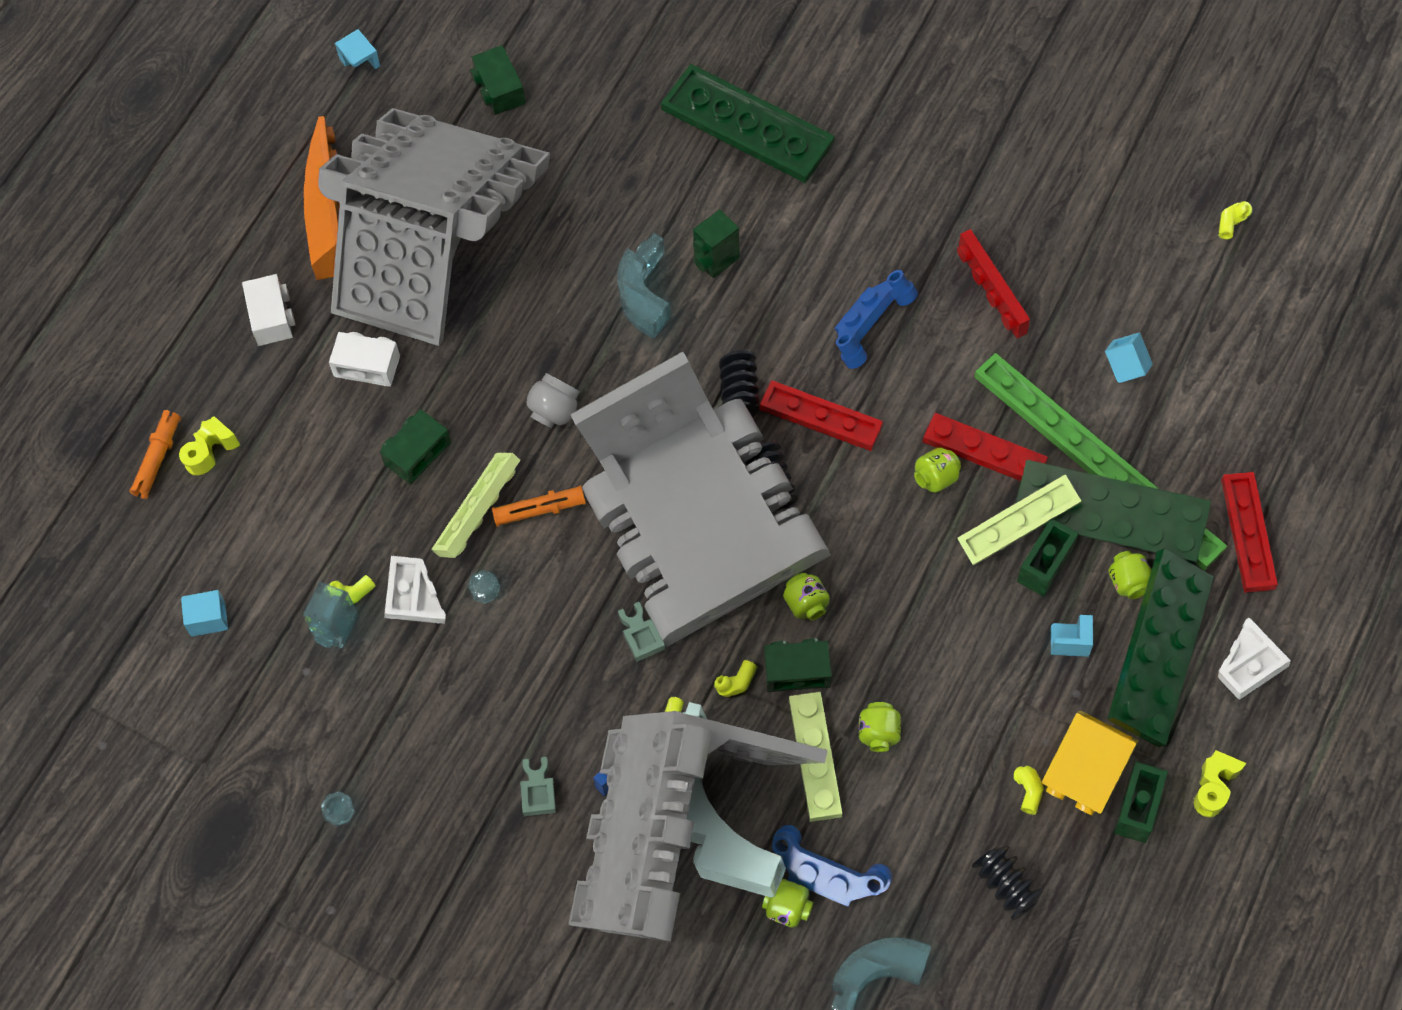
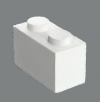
(268, 310)
(364, 358)

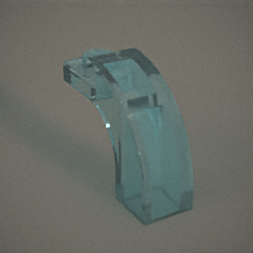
(640, 305)
(878, 959)

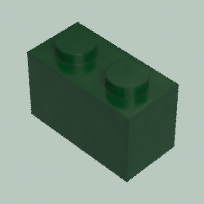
(497, 79)
(716, 244)
(415, 446)
(1047, 557)
(797, 665)
(1140, 802)

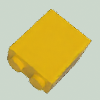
(1089, 763)

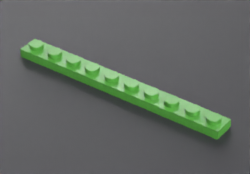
(1071, 436)

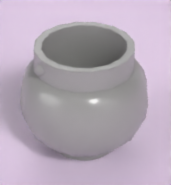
(552, 401)

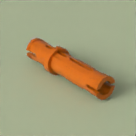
(160, 442)
(574, 495)

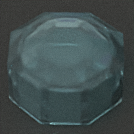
(484, 586)
(337, 808)

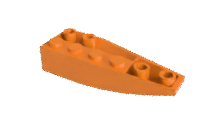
(320, 213)

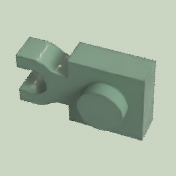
(641, 636)
(538, 792)

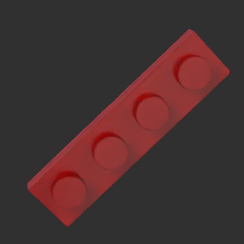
(997, 290)
(821, 415)
(979, 446)
(1249, 532)

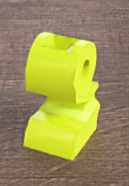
(198, 455)
(1214, 793)

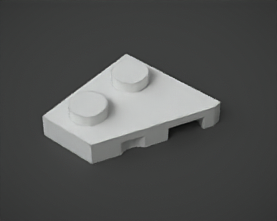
(411, 592)
(1251, 661)

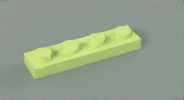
(481, 497)
(1019, 520)
(819, 778)

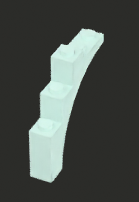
(723, 853)

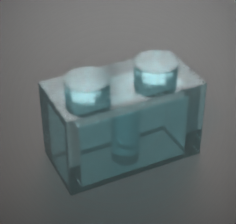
(330, 615)

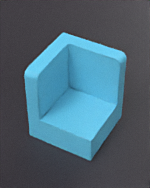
(356, 49)
(1128, 357)
(204, 613)
(1073, 638)

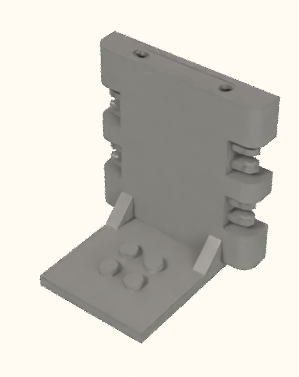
(406, 209)
(693, 501)
(646, 811)

